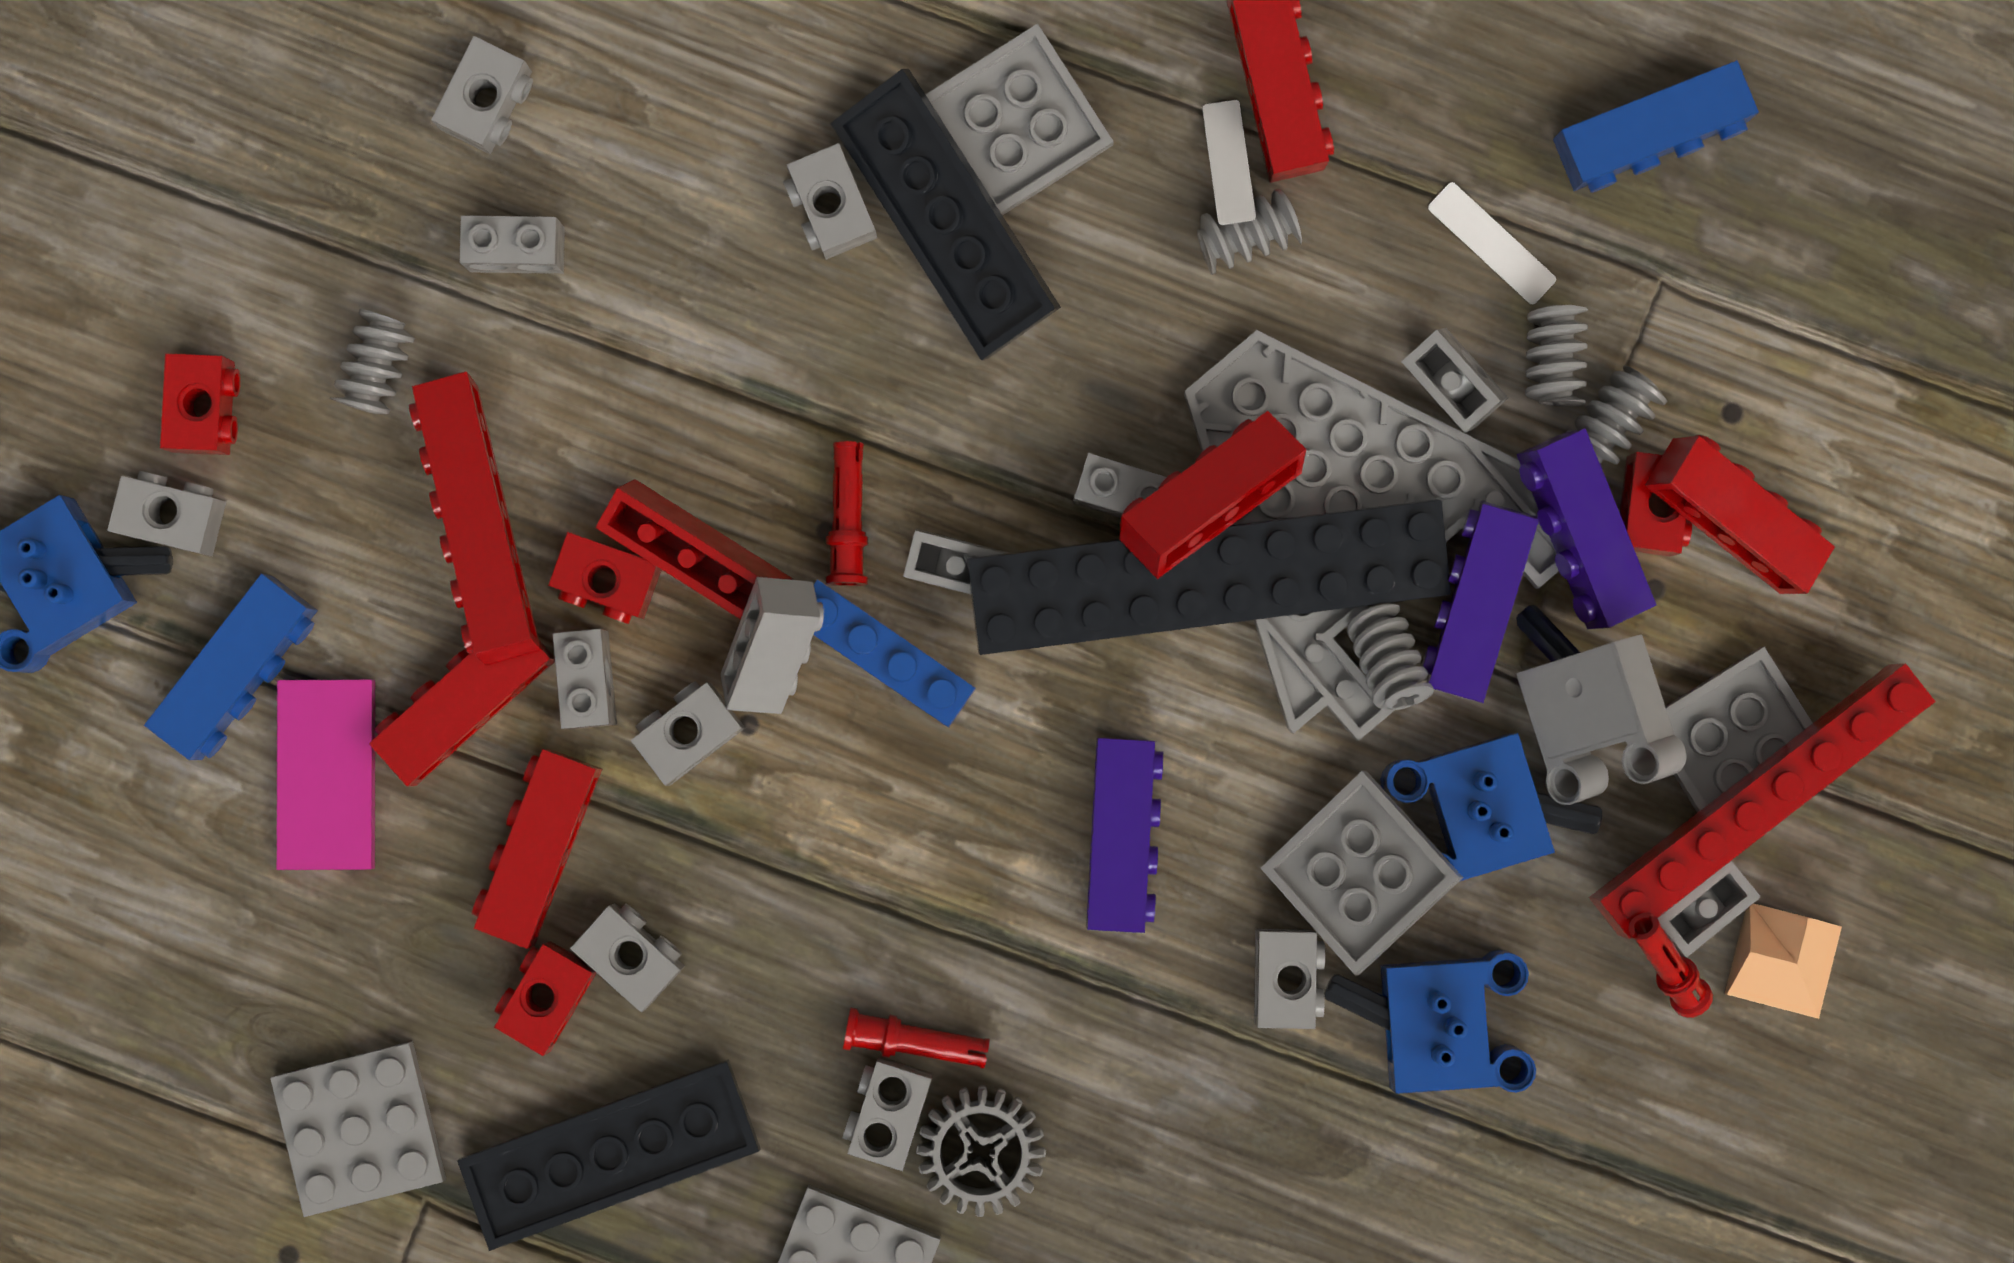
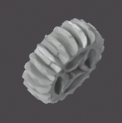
(961, 1165)

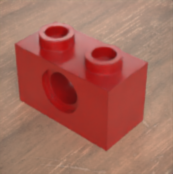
(184, 381)
(1646, 531)
(581, 560)
(538, 1026)

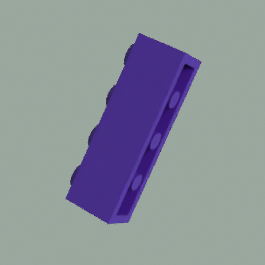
(1585, 530)
(1481, 600)
(1121, 835)

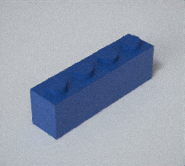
(1656, 126)
(891, 658)
(232, 668)

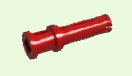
(847, 537)
(1675, 974)
(892, 1037)

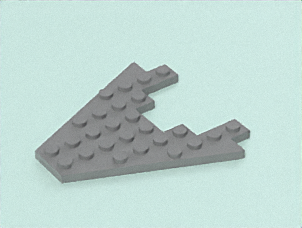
(1358, 456)

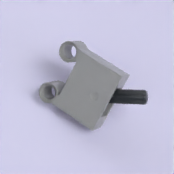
(1593, 703)

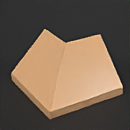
(1783, 960)

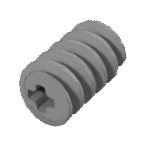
(1271, 223)
(1555, 355)
(373, 363)
(1619, 412)
(1387, 658)

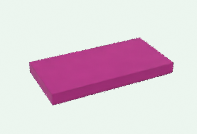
(325, 775)

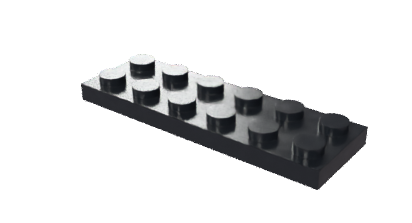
(945, 214)
(608, 1155)

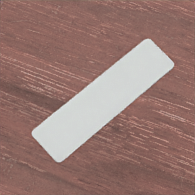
(1229, 162)
(1492, 243)

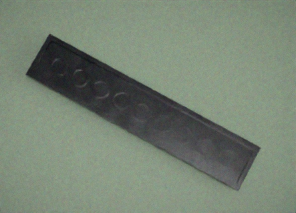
(1235, 577)

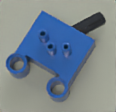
(65, 579)
(1490, 805)
(1438, 1022)

